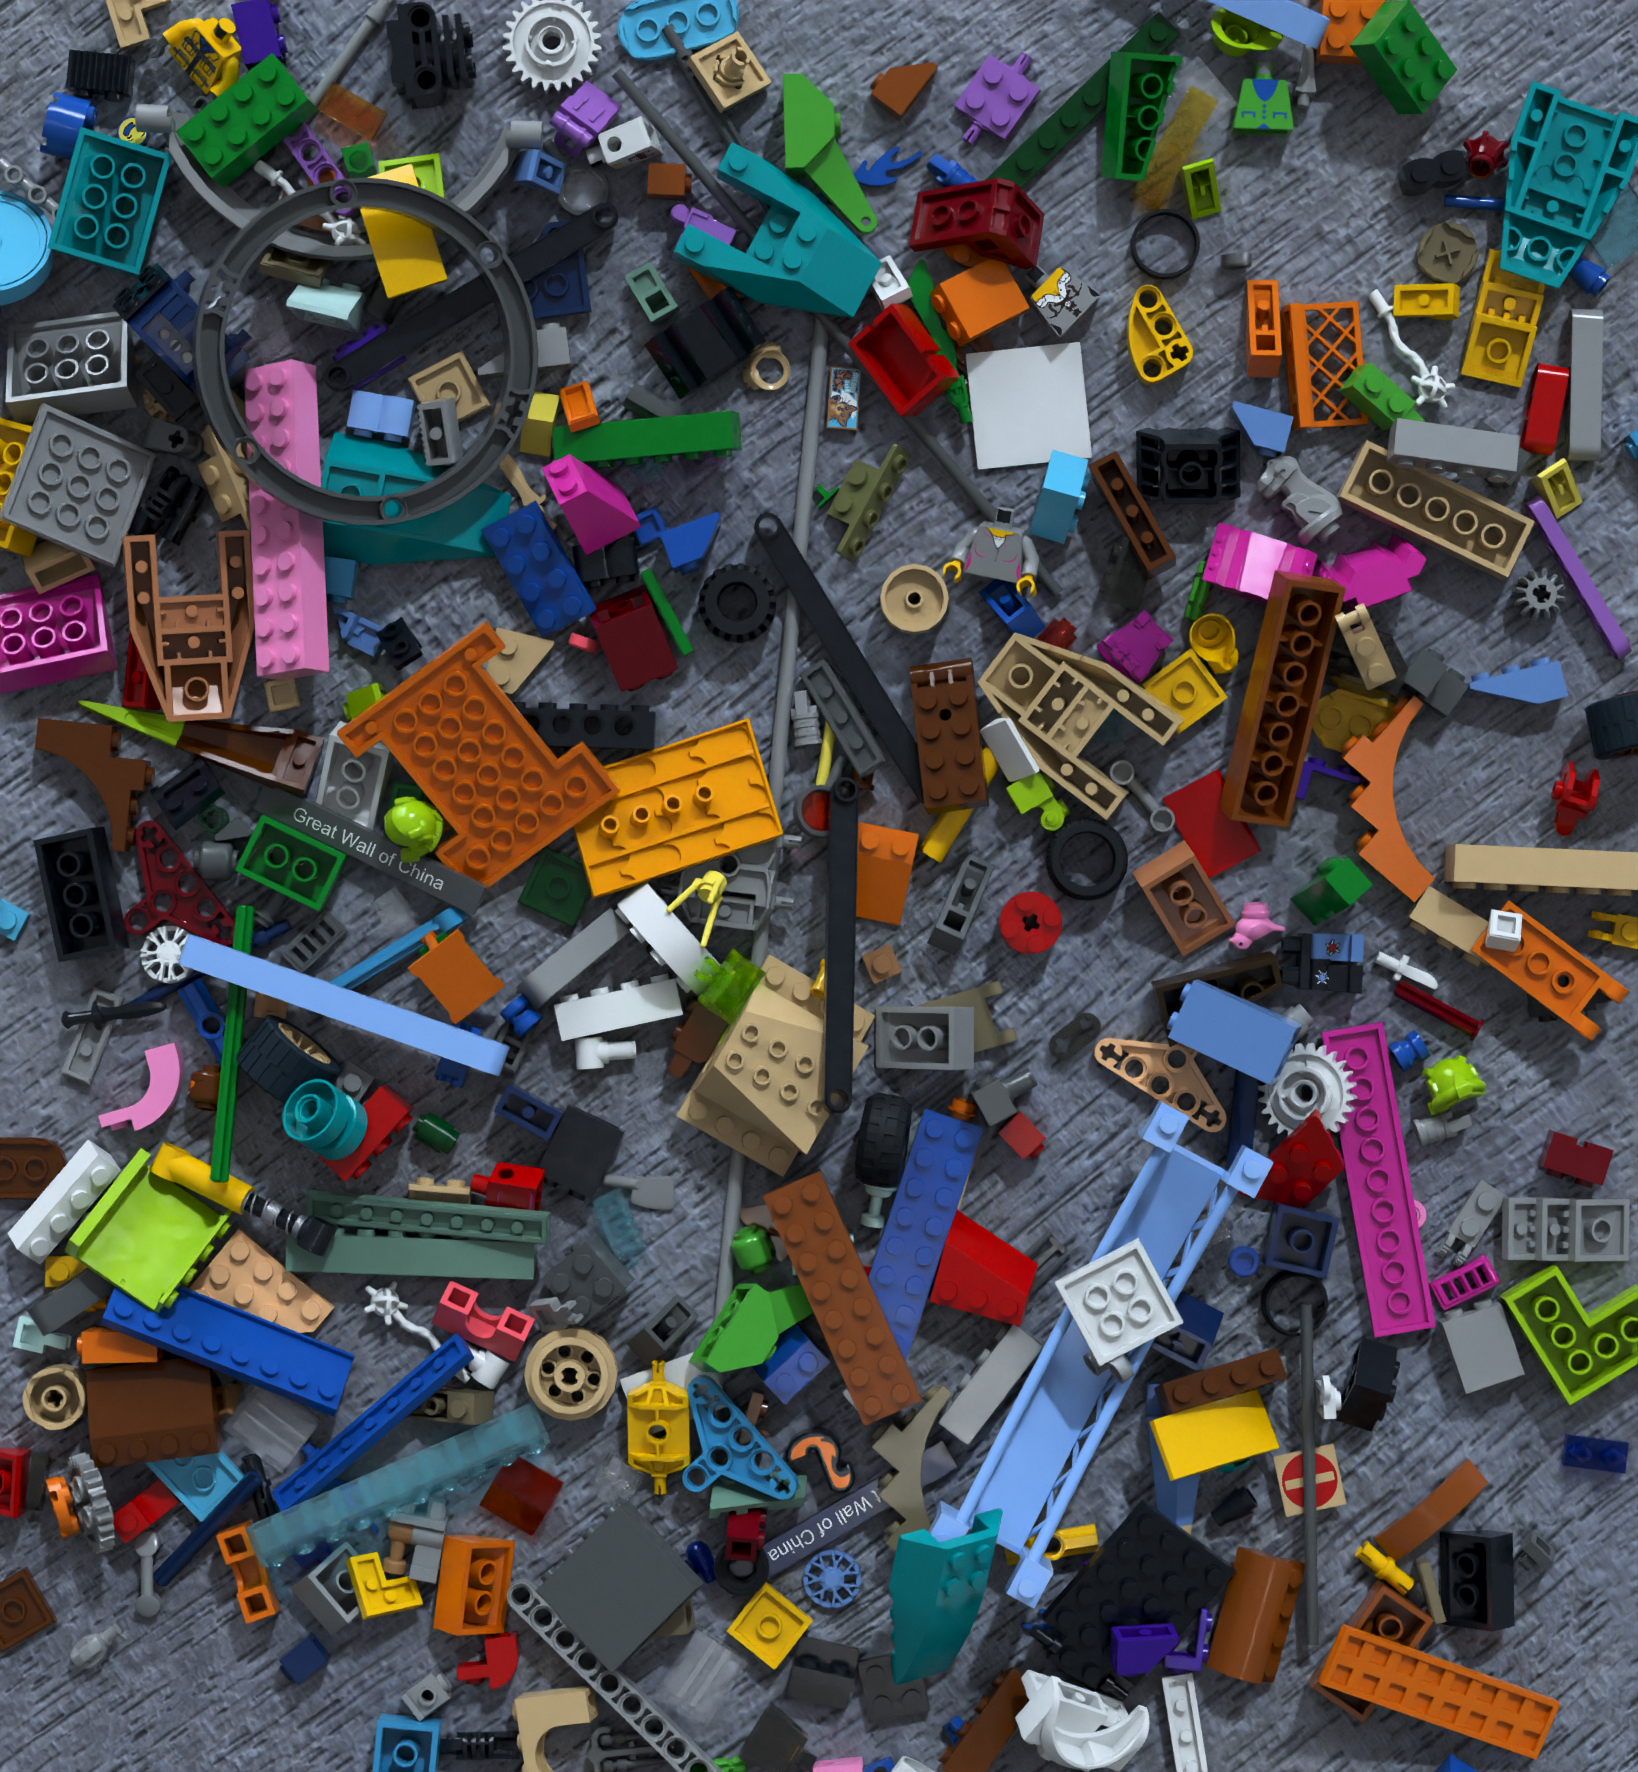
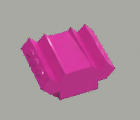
(1246, 562)
(1375, 571)

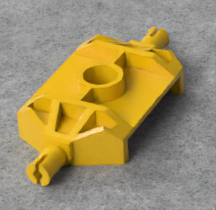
(664, 1405)

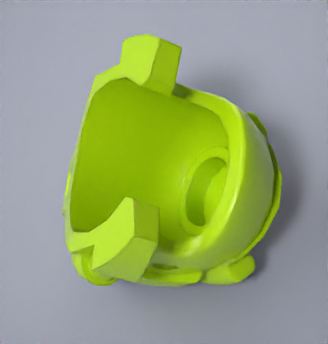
(415, 826)
(1452, 1082)

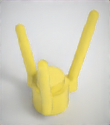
(710, 891)

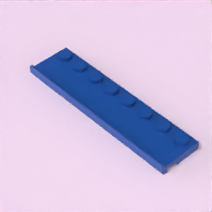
(237, 1346)

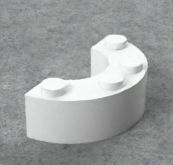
(666, 934)

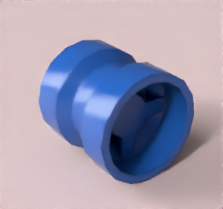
(521, 1015)
(1408, 1050)

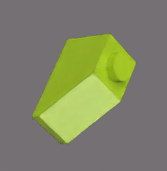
(362, 699)

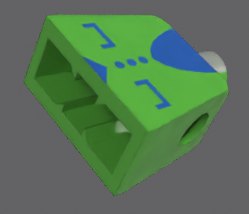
(1263, 105)

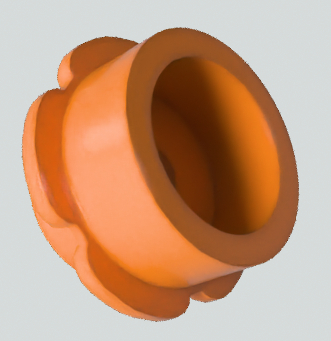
(962, 1109)

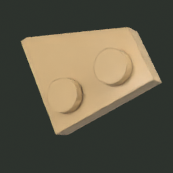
(518, 659)

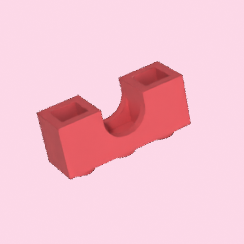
(500, 1334)

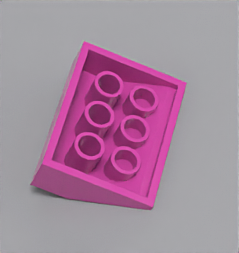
(54, 634)

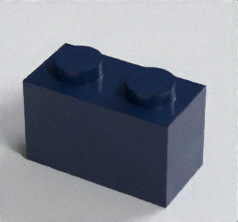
(529, 1111)

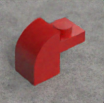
(501, 1661)

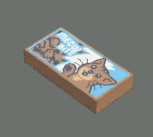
(843, 398)

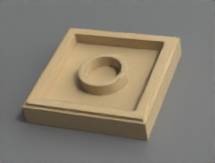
(451, 379)

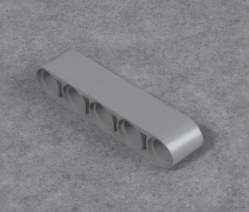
(1584, 385)

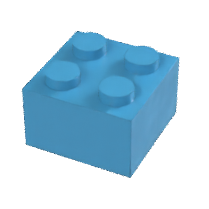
(407, 1744)

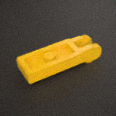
(1623, 932)

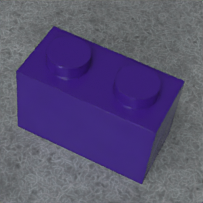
(258, 31)

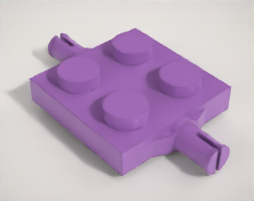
(997, 98)

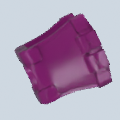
(1135, 647)

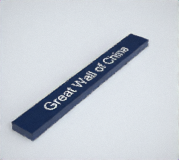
(840, 1517)

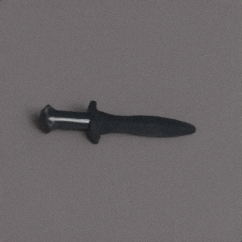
(99, 1015)

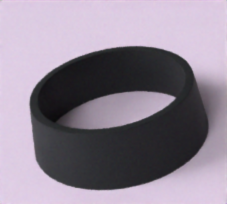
(1269, 1287)

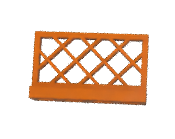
(1299, 361)

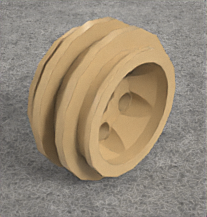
(594, 1396)

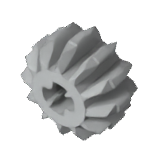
(1530, 601)

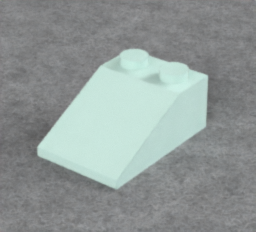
(328, 305)

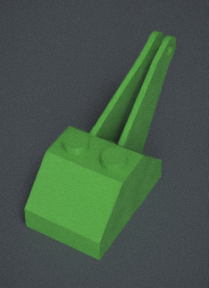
(814, 153)
(750, 1327)

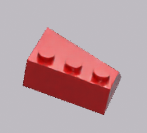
(983, 1274)

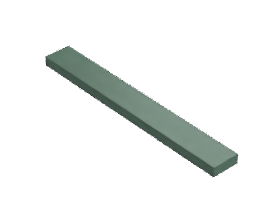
(430, 1216)

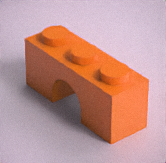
(254, 1582)

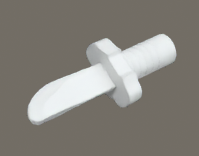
(1401, 968)

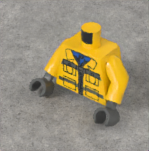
(204, 52)

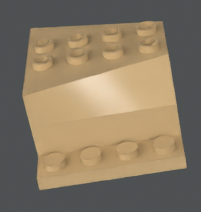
(766, 1072)

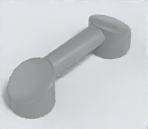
(1162, 817)
(1119, 1367)
(145, 1545)

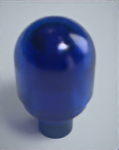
(701, 1560)

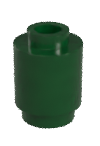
(435, 1133)

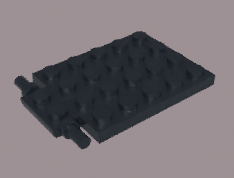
(1138, 1577)

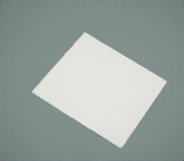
(1028, 404)

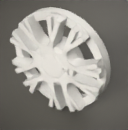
(167, 954)

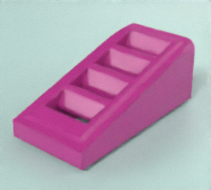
(1491, 1281)

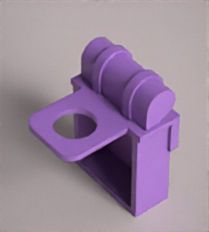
(583, 118)
(702, 221)

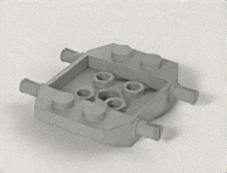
(754, 875)

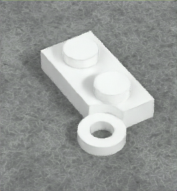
(1327, 1398)

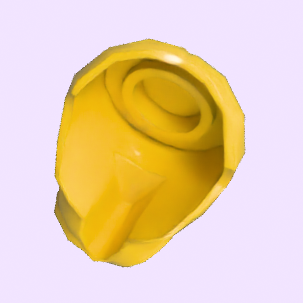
(1215, 642)

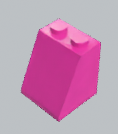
(591, 503)

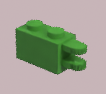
(1378, 396)

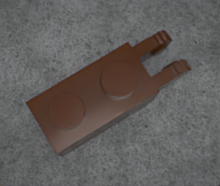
(696, 1038)

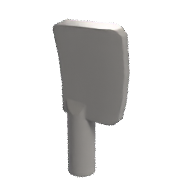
(646, 1191)

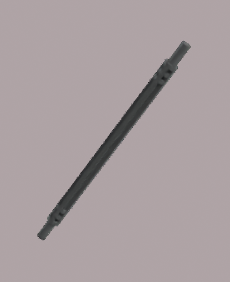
(721, 120)

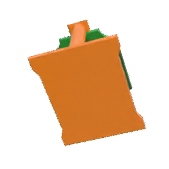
(454, 974)

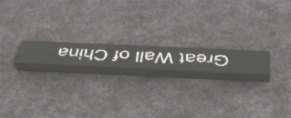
(370, 848)

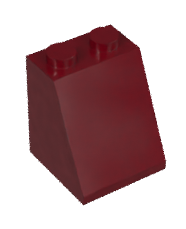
(633, 639)

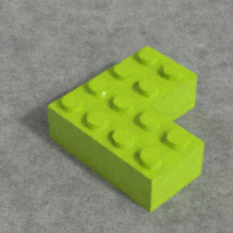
(1574, 1346)

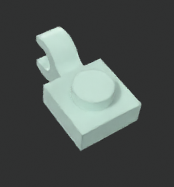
(31, 1339)

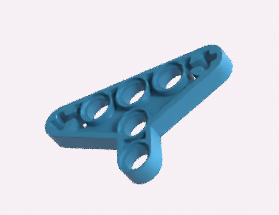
(721, 1435)

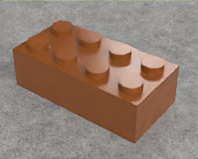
(1386, 1616)

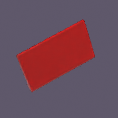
(1208, 831)

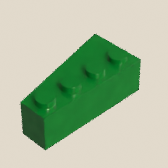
(1134, 111)

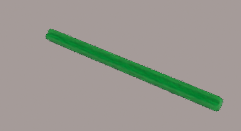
(231, 1045)

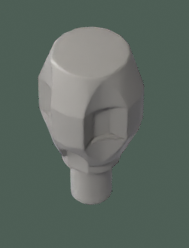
(93, 1647)

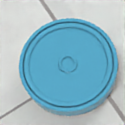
(23, 248)

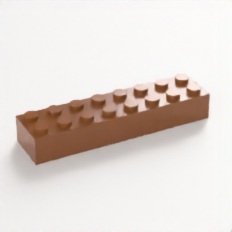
(1281, 698)
(842, 1297)

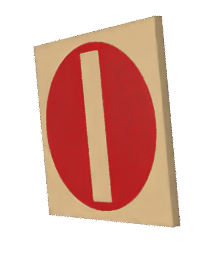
(1328, 1480)

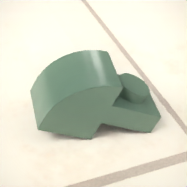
(651, 293)

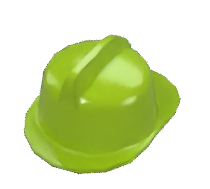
(1239, 35)

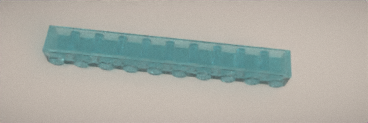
(398, 1485)

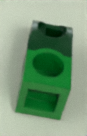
(359, 160)

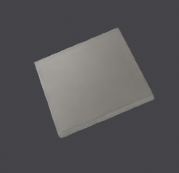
(77, 485)

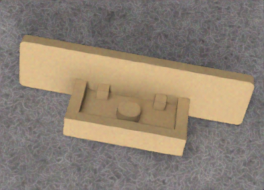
(226, 483)

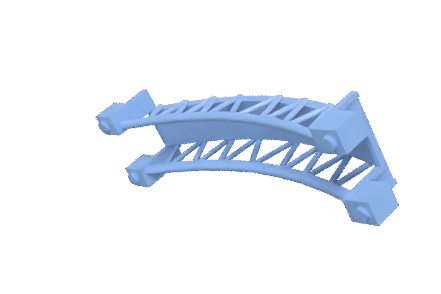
(1061, 1388)

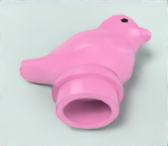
(1253, 925)

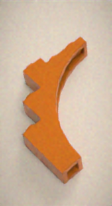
(1374, 801)

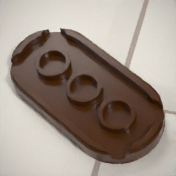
(28, 1166)

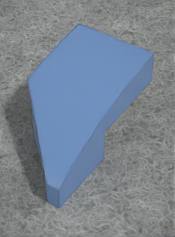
(359, 632)

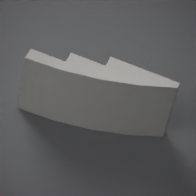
(1565, 1229)

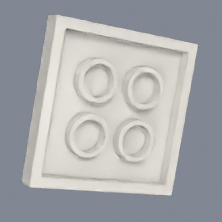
(1119, 1302)

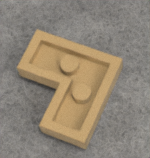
(130, 21)

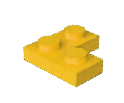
(375, 1594)

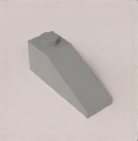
(552, 353)

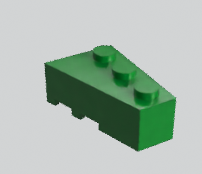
(1332, 889)

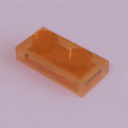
(352, 111)

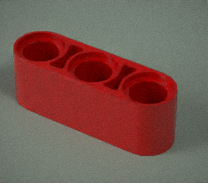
(1544, 409)

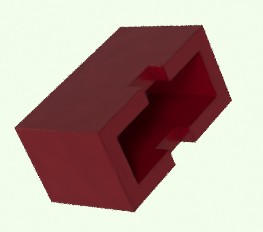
(1585, 1162)

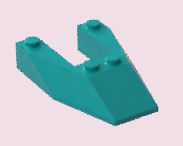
(799, 254)

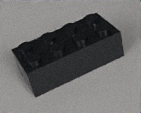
(81, 894)

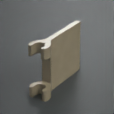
(984, 1029)

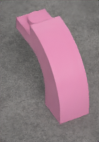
(166, 1082)

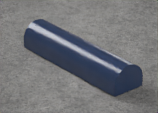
(1242, 1115)

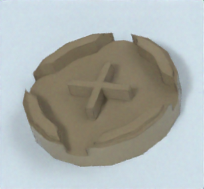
(1447, 253)

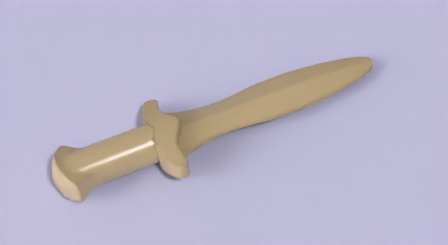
(517, 479)

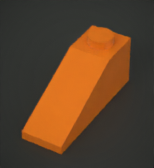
(1263, 329)

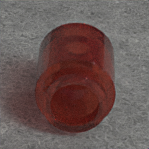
(1059, 633)

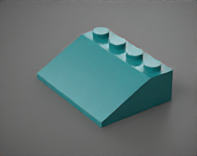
(109, 202)

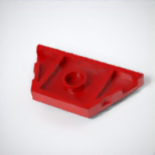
(1302, 1165)

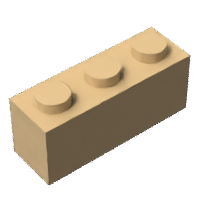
(1448, 921)

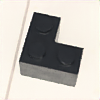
(1369, 1384)

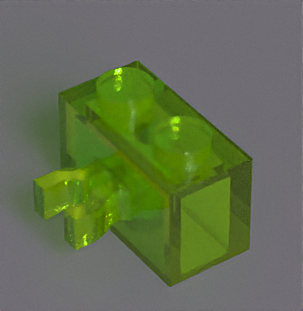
(730, 984)

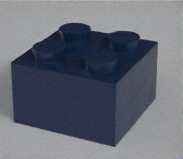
(1300, 1240)

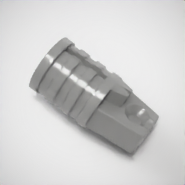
(805, 720)
(1440, 1126)

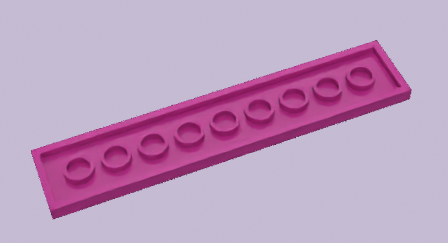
(1380, 1186)

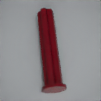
(1438, 1009)

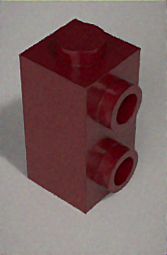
(744, 1534)

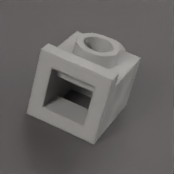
(414, 1698)

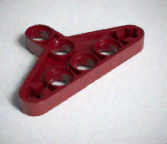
(165, 880)

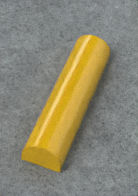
(950, 823)

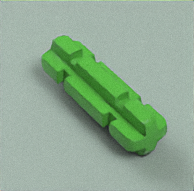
(1198, 595)
(733, 1765)

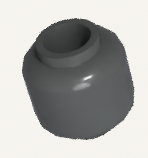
(216, 860)

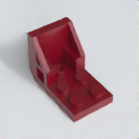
(987, 214)

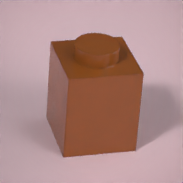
(668, 181)

